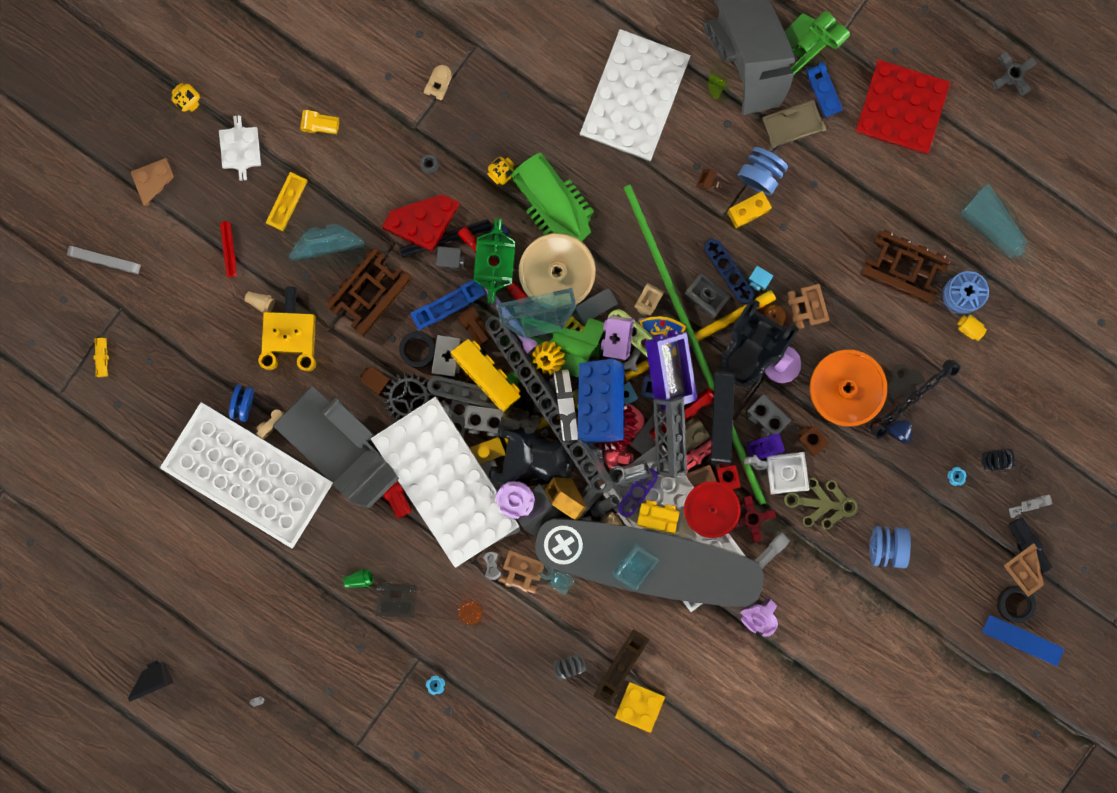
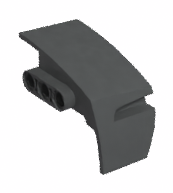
(758, 46)
(337, 447)

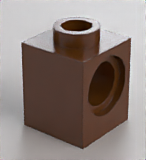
(374, 380)
(821, 440)

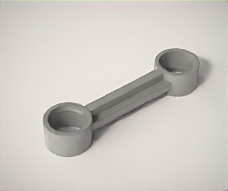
(773, 548)

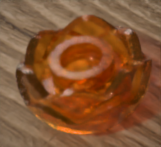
(778, 311)
(464, 613)

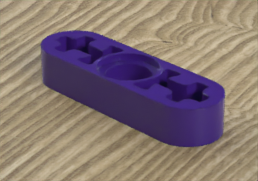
(634, 507)

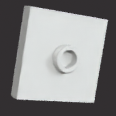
(787, 473)

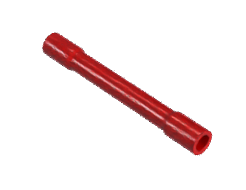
(471, 241)

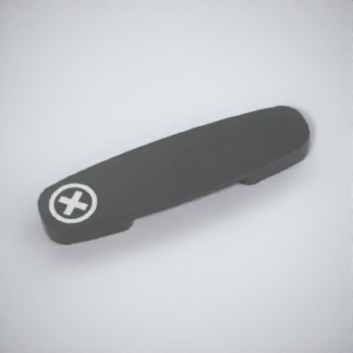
(685, 568)

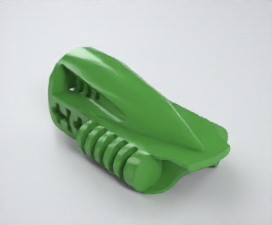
(552, 199)

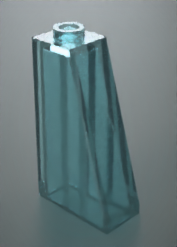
(994, 222)

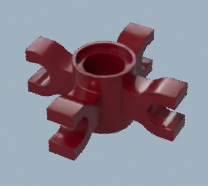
(748, 503)

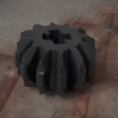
(998, 459)

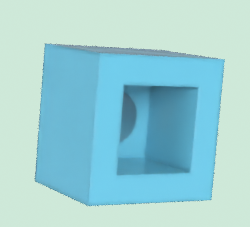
(759, 279)
(632, 395)

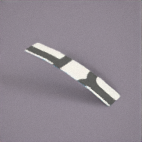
(566, 405)

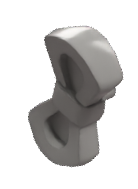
(756, 463)
(492, 571)

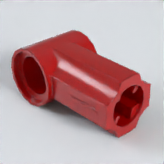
(397, 500)

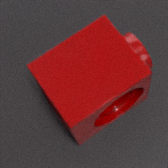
(734, 483)

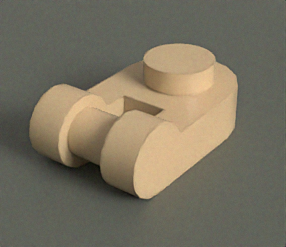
(442, 76)
(266, 428)

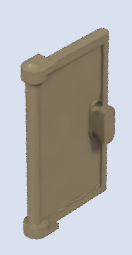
(793, 126)

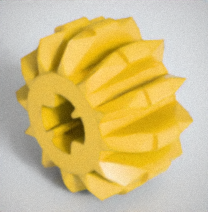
(548, 357)

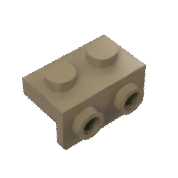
(695, 433)

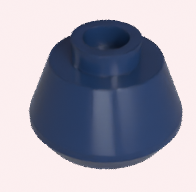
(901, 431)

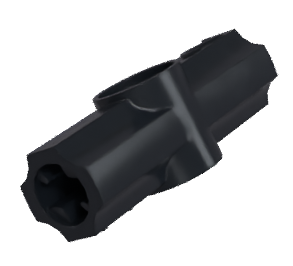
(1025, 538)

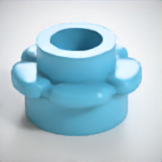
(957, 481)
(435, 690)

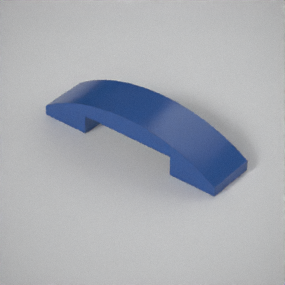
(447, 305)

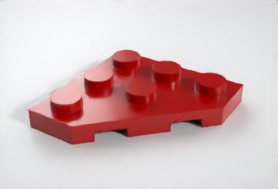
(422, 221)

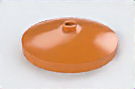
(863, 378)

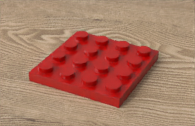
(902, 106)

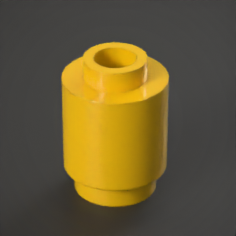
(971, 327)

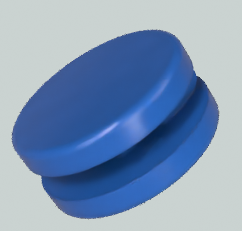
(241, 404)

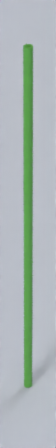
(690, 334)

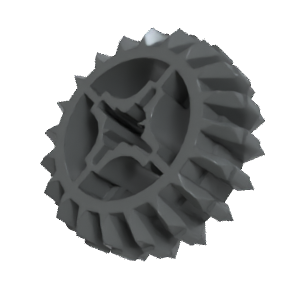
(406, 381)

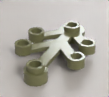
(824, 504)

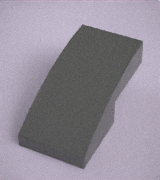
(596, 305)

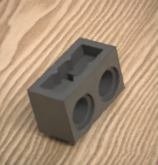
(771, 412)

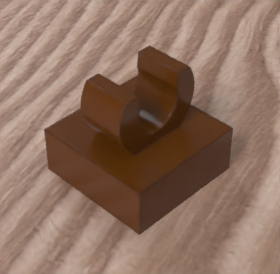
(708, 180)

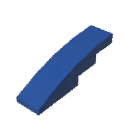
(1023, 640)

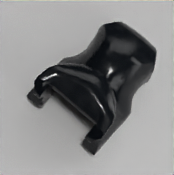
(755, 345)
(531, 457)

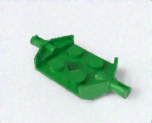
(497, 276)

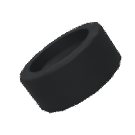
(417, 335)
(1031, 608)

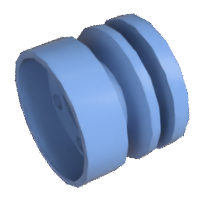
(764, 168)
(956, 298)
(895, 547)

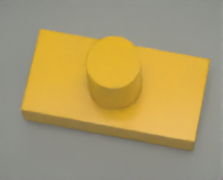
(488, 450)

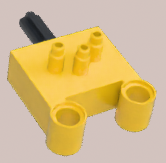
(288, 333)

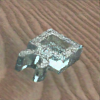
(558, 580)

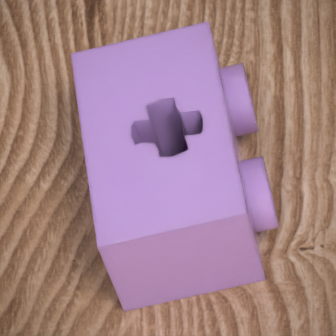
(623, 328)

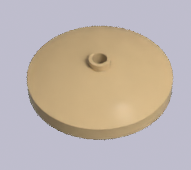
(560, 250)

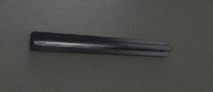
(447, 237)

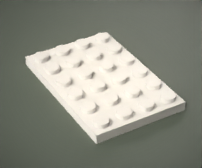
(635, 95)

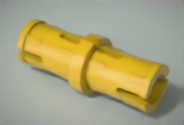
(101, 357)

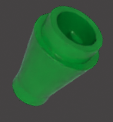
(361, 578)

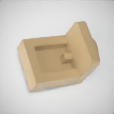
(648, 299)

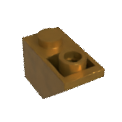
(565, 497)

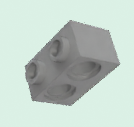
(486, 415)

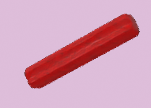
(228, 249)

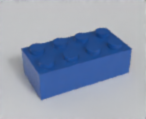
(601, 401)

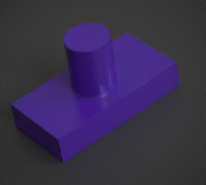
(766, 446)

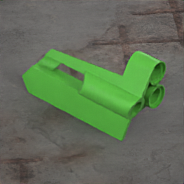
(811, 35)
(576, 345)

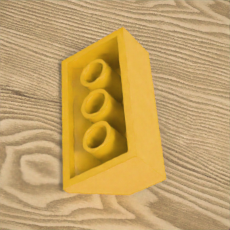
(485, 375)

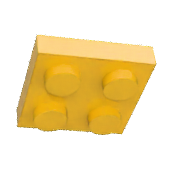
(639, 707)

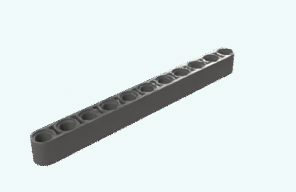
(540, 400)

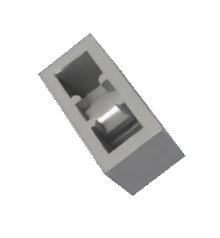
(440, 366)

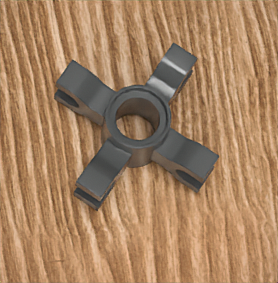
(1022, 87)

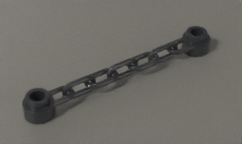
(950, 368)

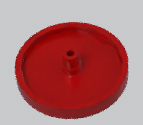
(712, 509)

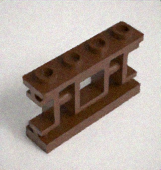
(899, 280)
(382, 302)

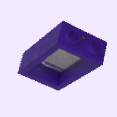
(671, 367)

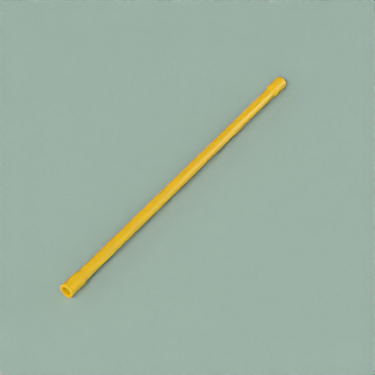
(764, 300)

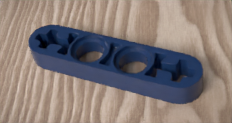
(725, 273)

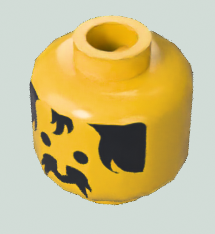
(185, 97)
(501, 170)

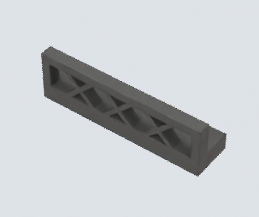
(674, 438)

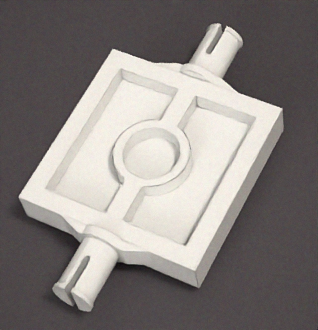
(240, 148)

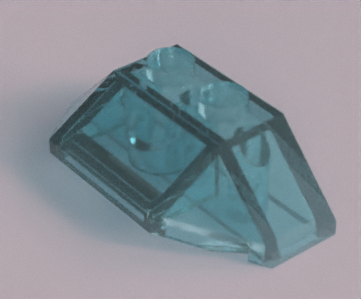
(324, 242)
(538, 313)

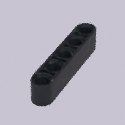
(722, 417)

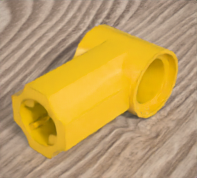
(314, 122)

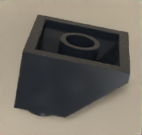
(150, 680)

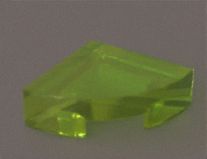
(715, 86)

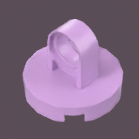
(786, 368)
(515, 499)
(760, 617)

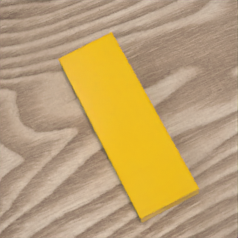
(286, 201)

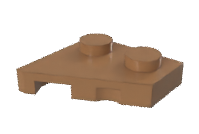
(151, 179)
(1026, 570)

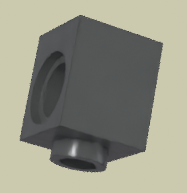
(449, 258)

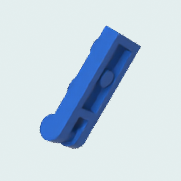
(823, 90)

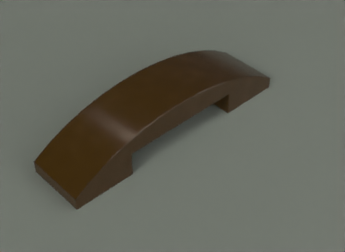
(621, 667)

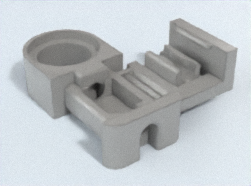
(1030, 504)

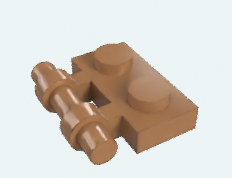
(814, 305)
(524, 566)

